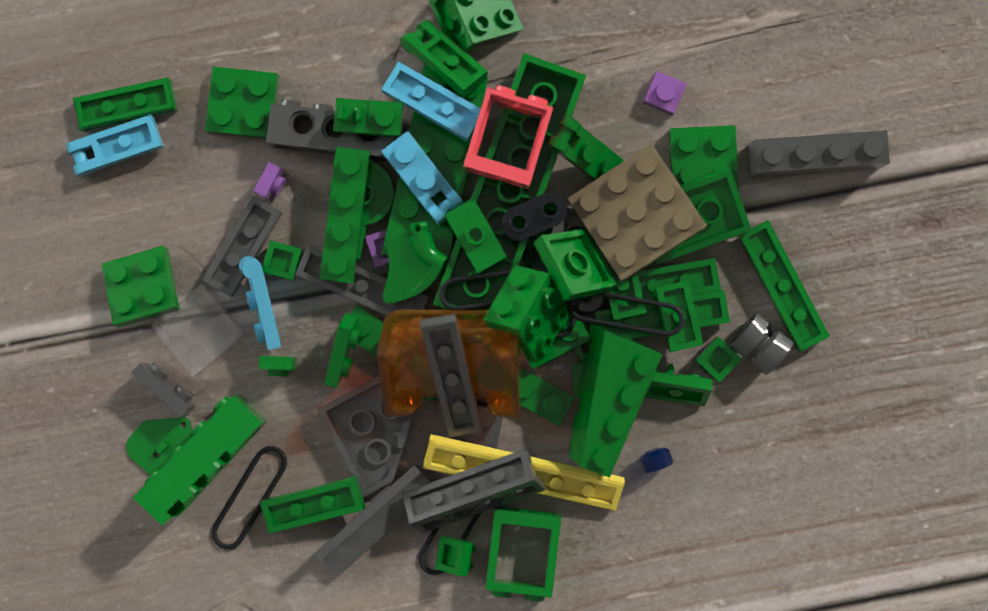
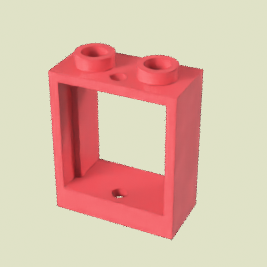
(499, 171)

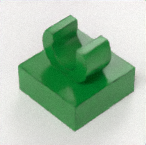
(454, 556)

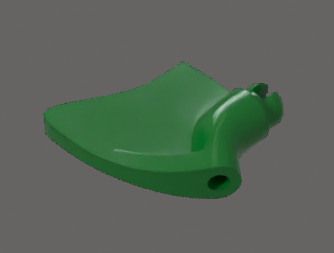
(412, 264)

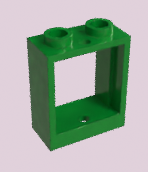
(527, 518)

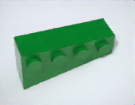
(610, 398)
(200, 460)

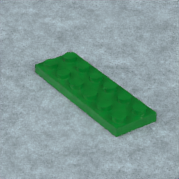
(448, 155)

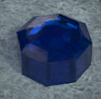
(655, 459)

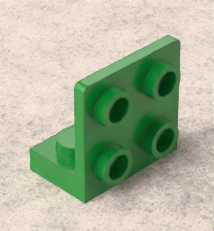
(476, 20)

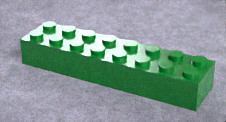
(513, 146)

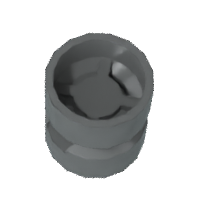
(761, 343)

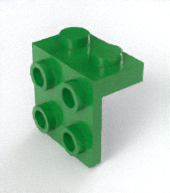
(530, 309)

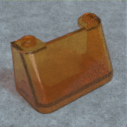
(407, 373)

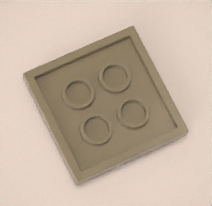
(637, 213)

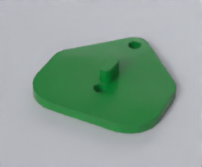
(157, 436)

